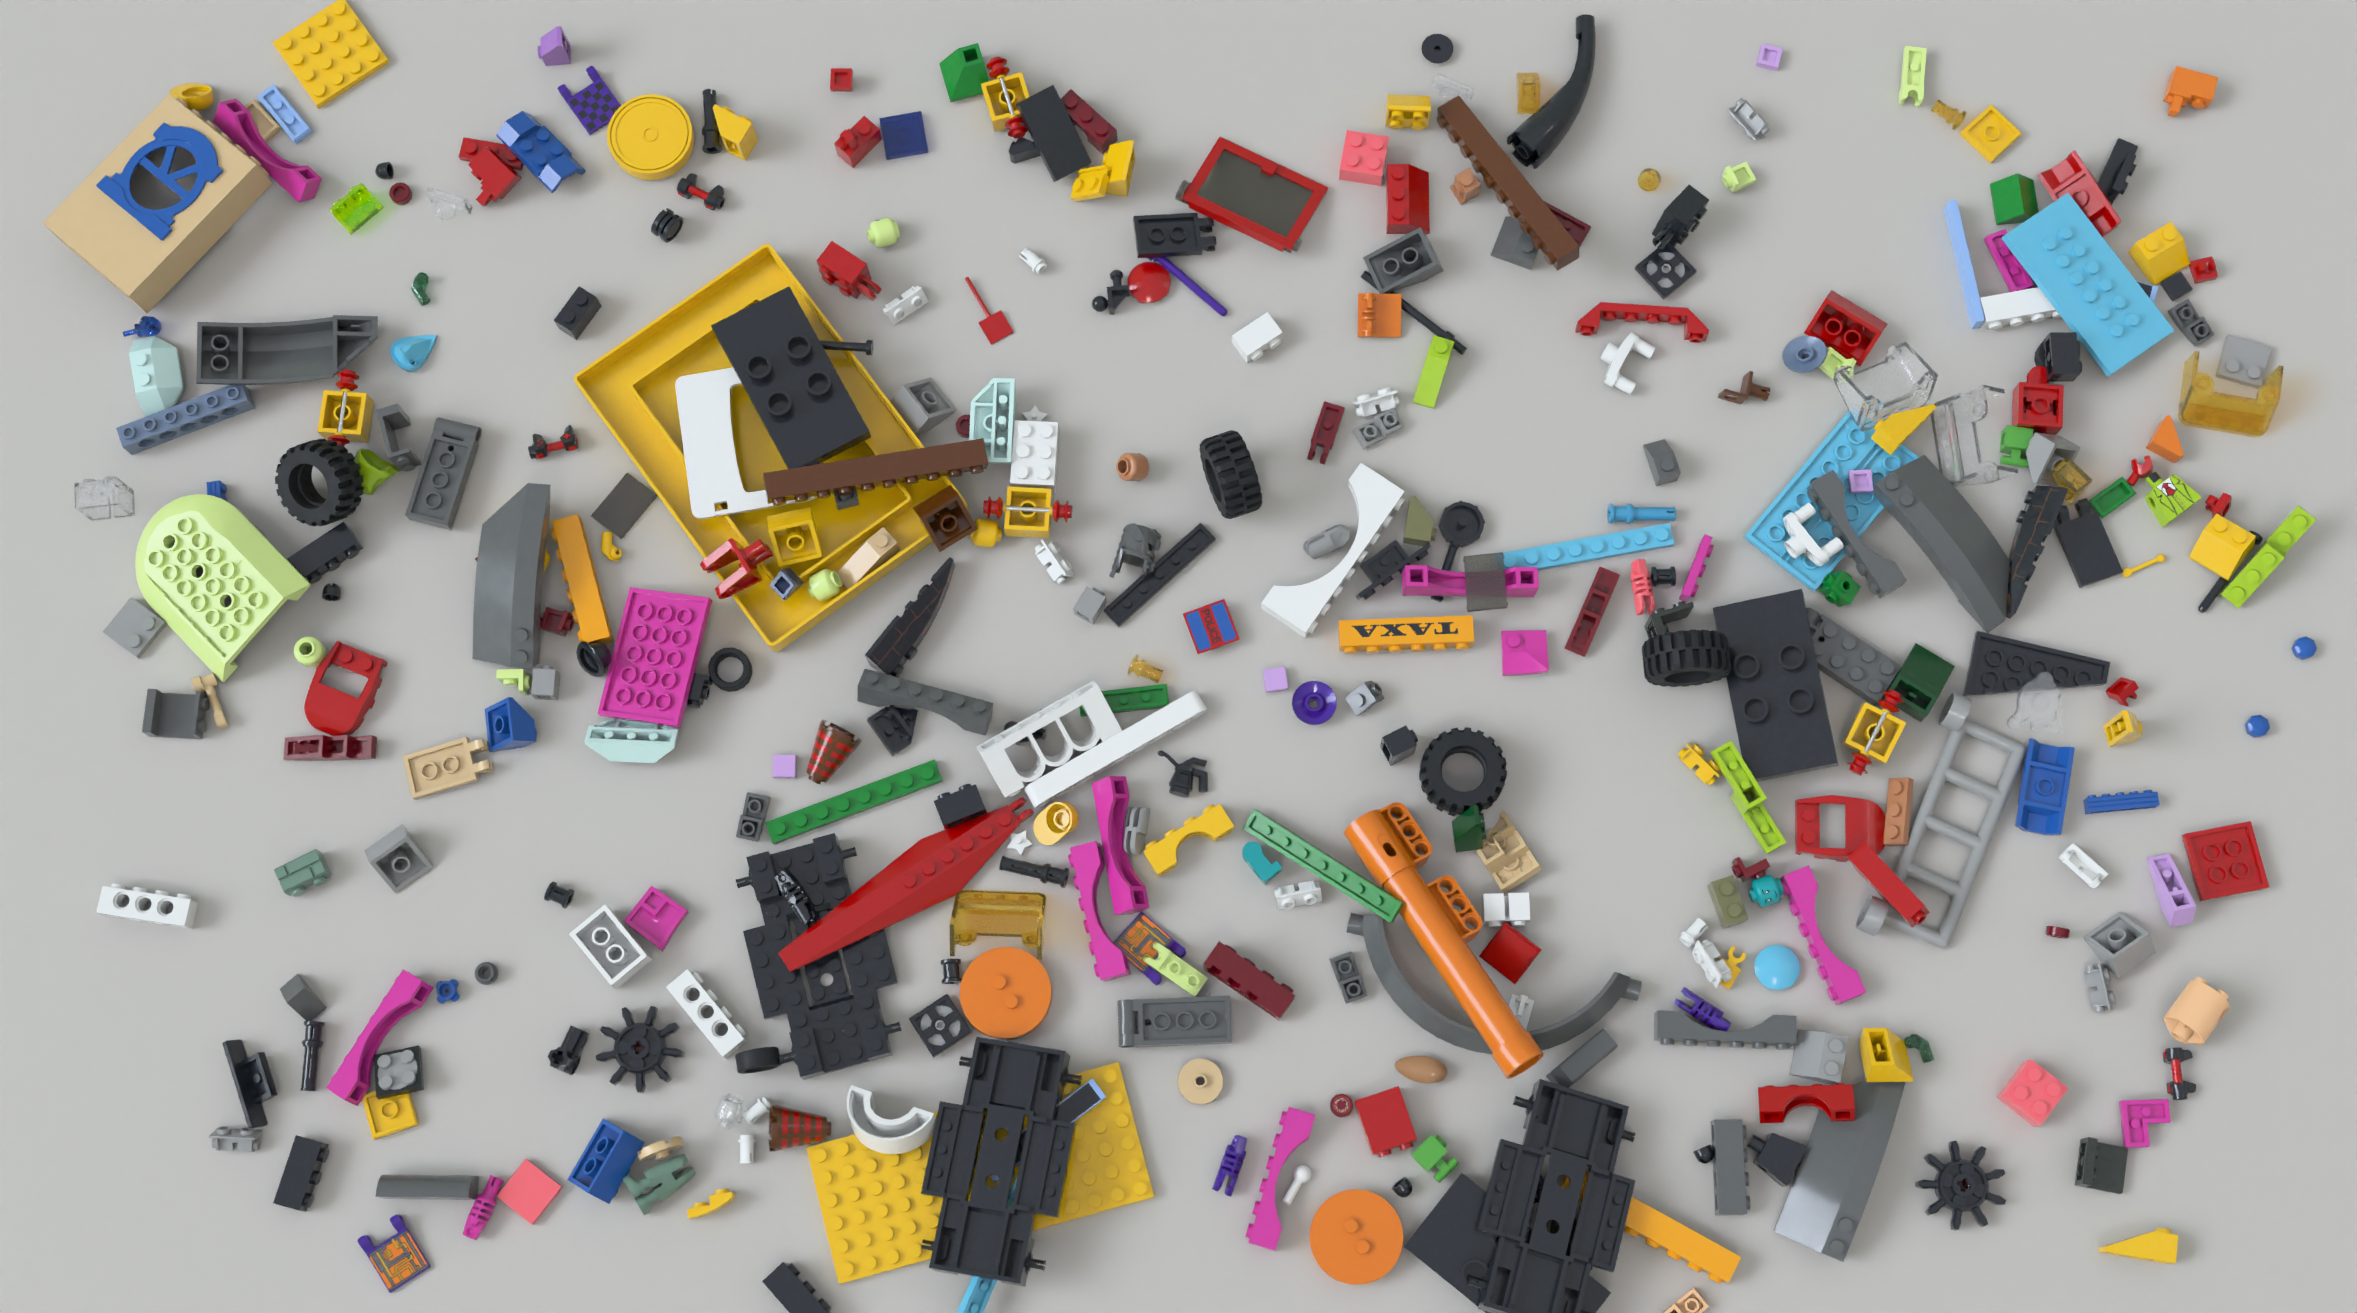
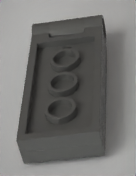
(444, 473)
(1851, 659)
(1174, 1021)

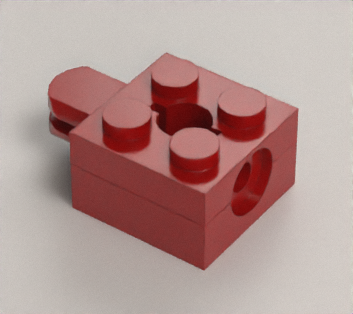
(846, 272)
(2038, 403)

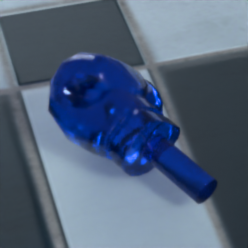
(146, 327)

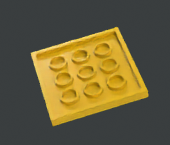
(331, 52)

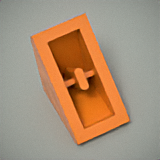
(2166, 441)

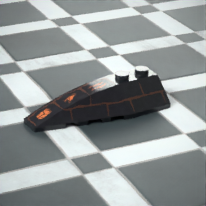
(2033, 528)
(905, 633)

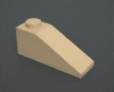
(868, 558)

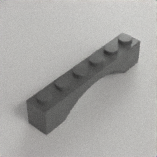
(1880, 572)
(965, 711)
(1676, 1026)

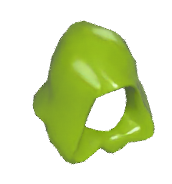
(373, 469)

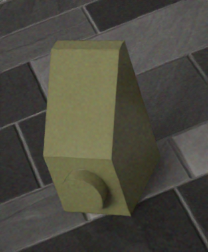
(1419, 525)

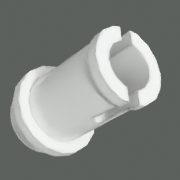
(1038, 265)
(1693, 933)
(757, 1110)
(746, 1149)

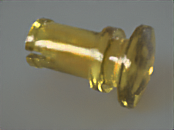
(1949, 114)
(1144, 669)

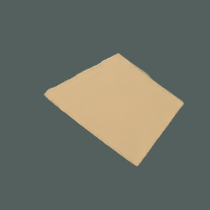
(1507, 855)

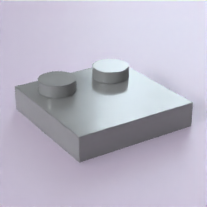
(2243, 361)
(135, 627)

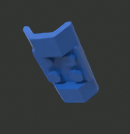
(538, 150)
(2044, 788)

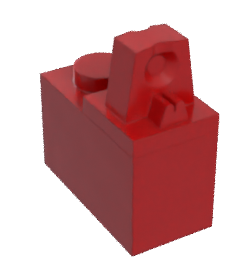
(857, 141)
(496, 175)

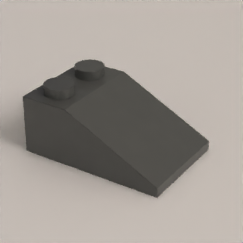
(1403, 262)

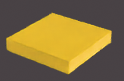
(1990, 133)
(389, 1114)

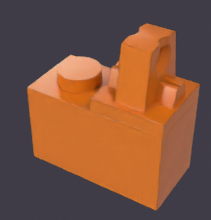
(2189, 88)

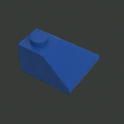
(509, 726)

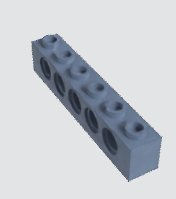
(185, 418)

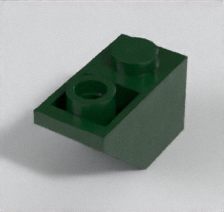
(1469, 830)

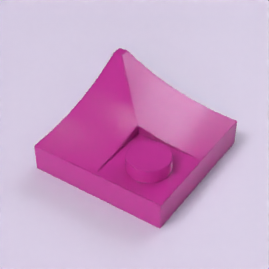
(1524, 652)
(656, 917)

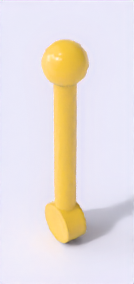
(2127, 572)

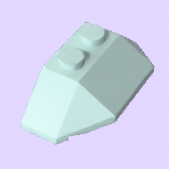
(156, 374)
(993, 419)
(631, 740)

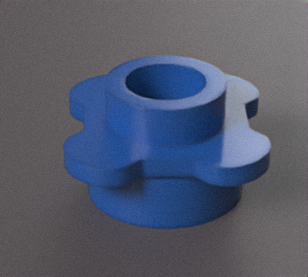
(441, 991)

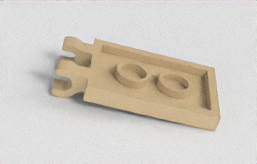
(445, 766)

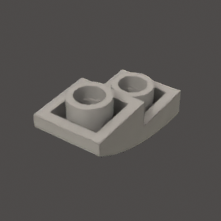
(1378, 429)

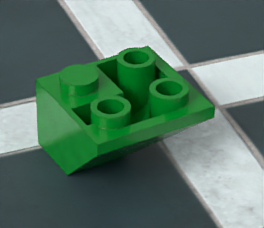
(964, 72)

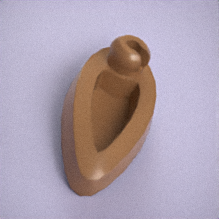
(1421, 1069)

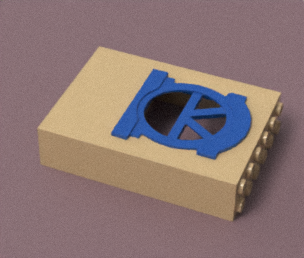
(149, 248)

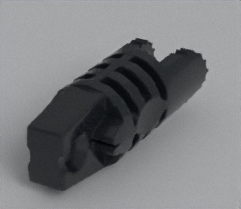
(796, 896)

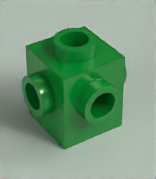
(1839, 588)

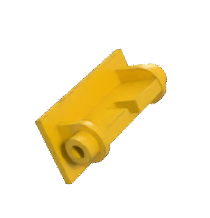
(1706, 769)

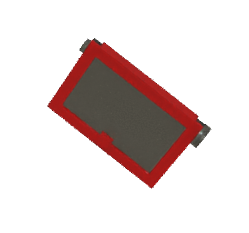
(1253, 195)

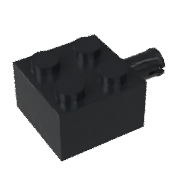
(1680, 218)

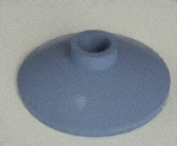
(1804, 347)

